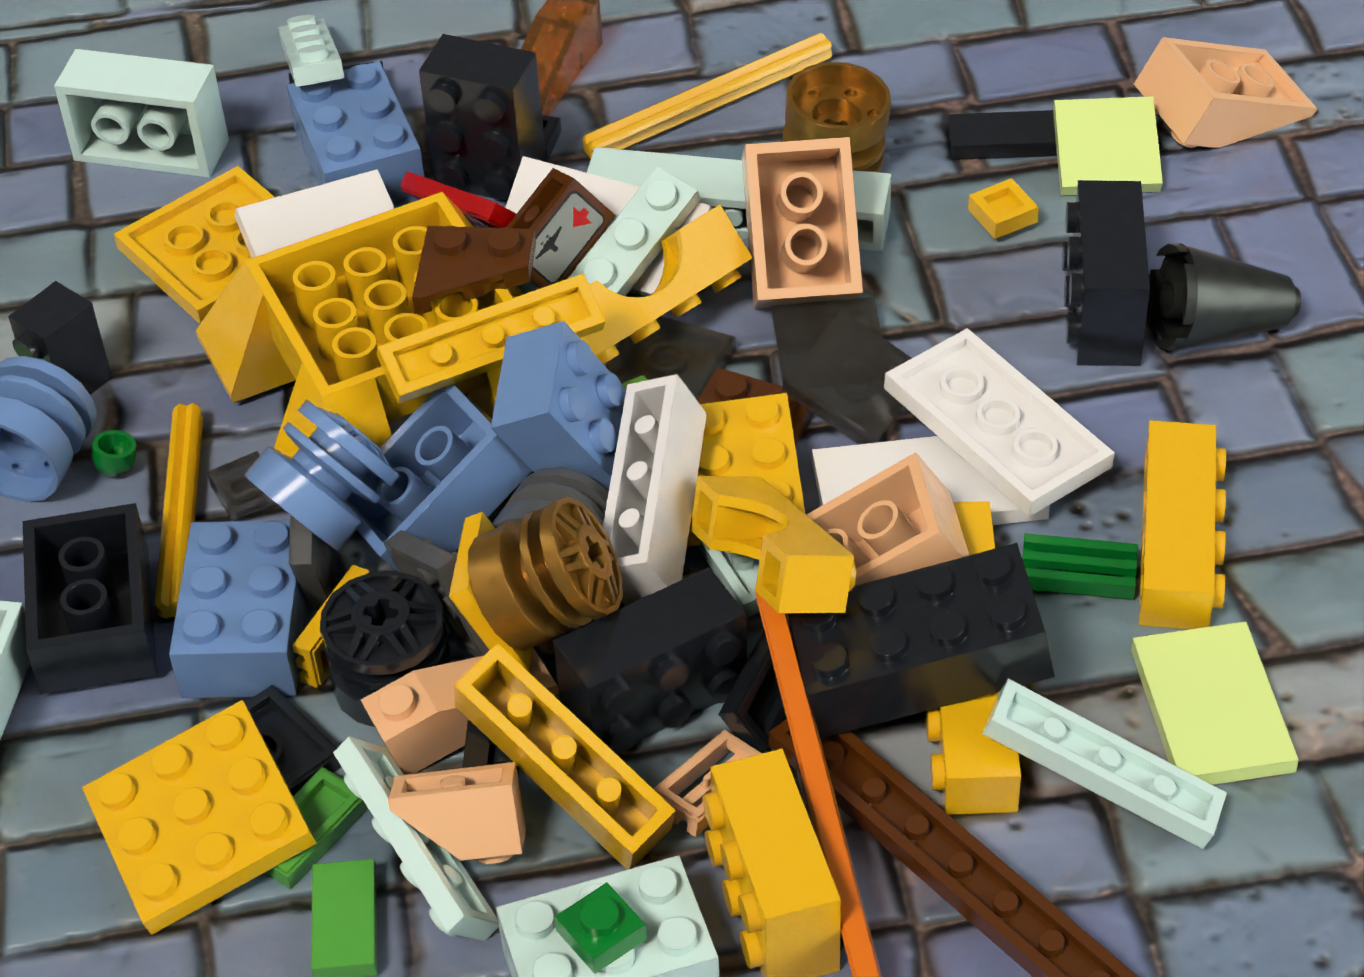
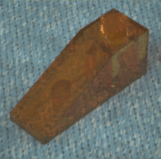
(564, 40)

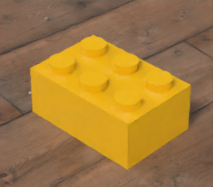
(772, 868)

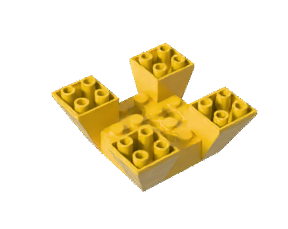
(323, 312)

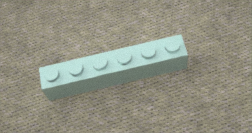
(722, 184)

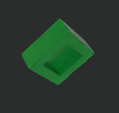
(600, 927)

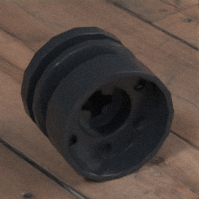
(378, 633)

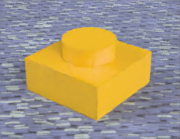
(1003, 208)

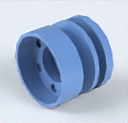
(41, 426)
(322, 474)

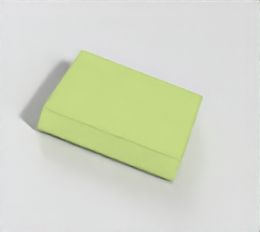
(1107, 142)

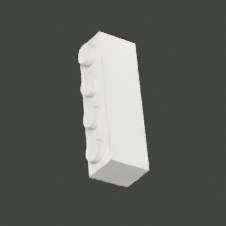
(654, 484)

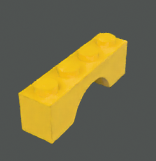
(694, 258)
(798, 560)

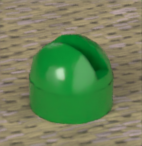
(122, 452)

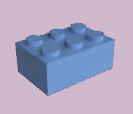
(355, 129)
(558, 403)
(447, 472)
(237, 611)

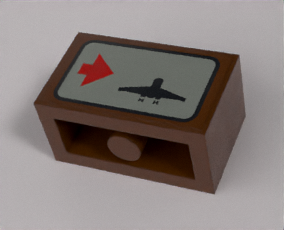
(565, 224)

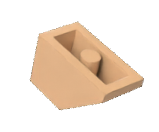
(465, 810)

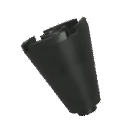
(1215, 298)

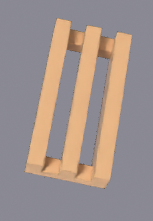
(691, 807)

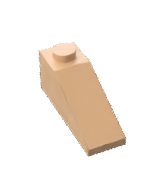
(420, 716)

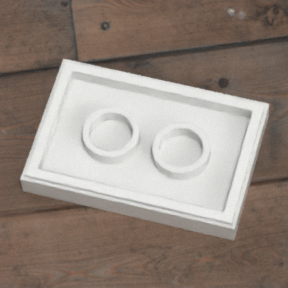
(311, 212)

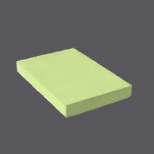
(1214, 704)

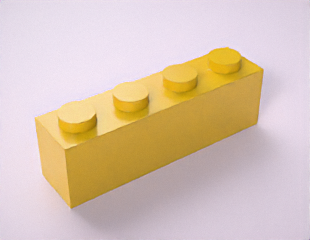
(1179, 526)
(563, 757)

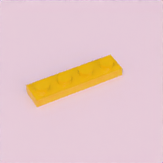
(478, 340)

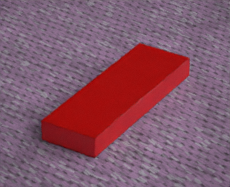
(474, 207)

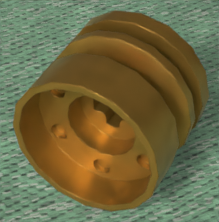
(840, 103)
(545, 574)

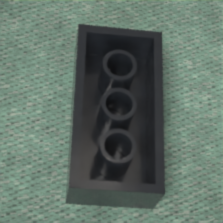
(922, 641)

